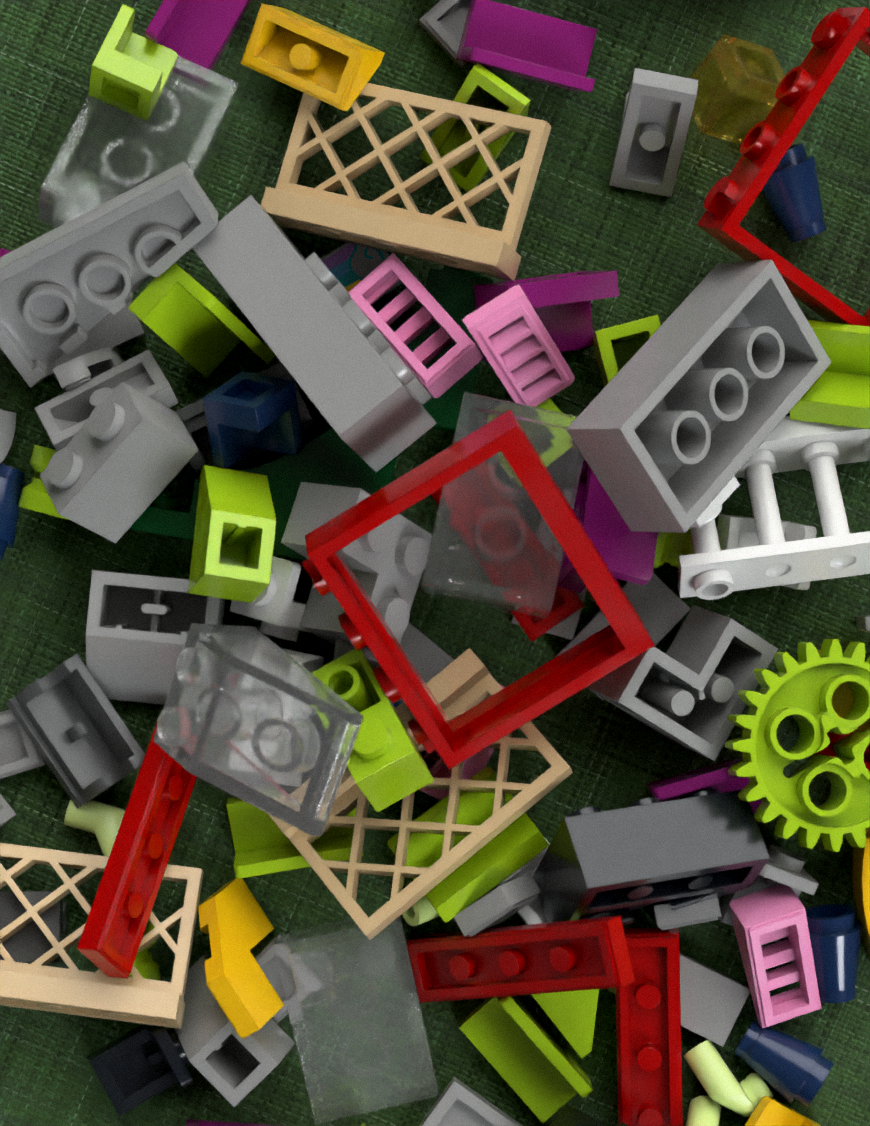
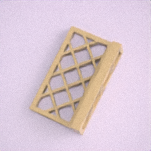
(407, 230)
(457, 690)
(87, 992)

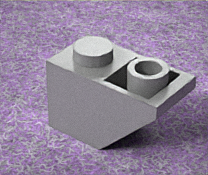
(215, 1047)

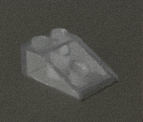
(116, 151)
(488, 531)
(257, 724)
(355, 1018)

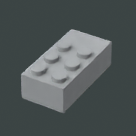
(318, 334)
(700, 397)

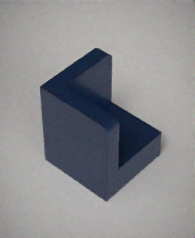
(252, 414)

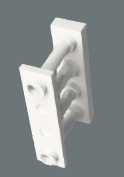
(838, 554)

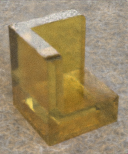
(735, 88)

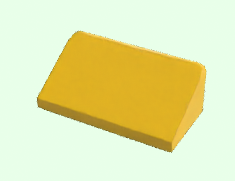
(310, 56)

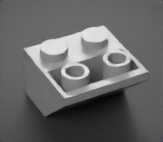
(139, 631)

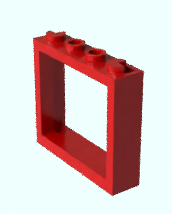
(768, 143)
(534, 692)

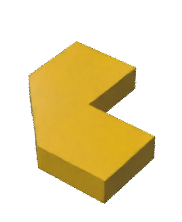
(232, 973)

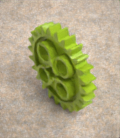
(806, 693)

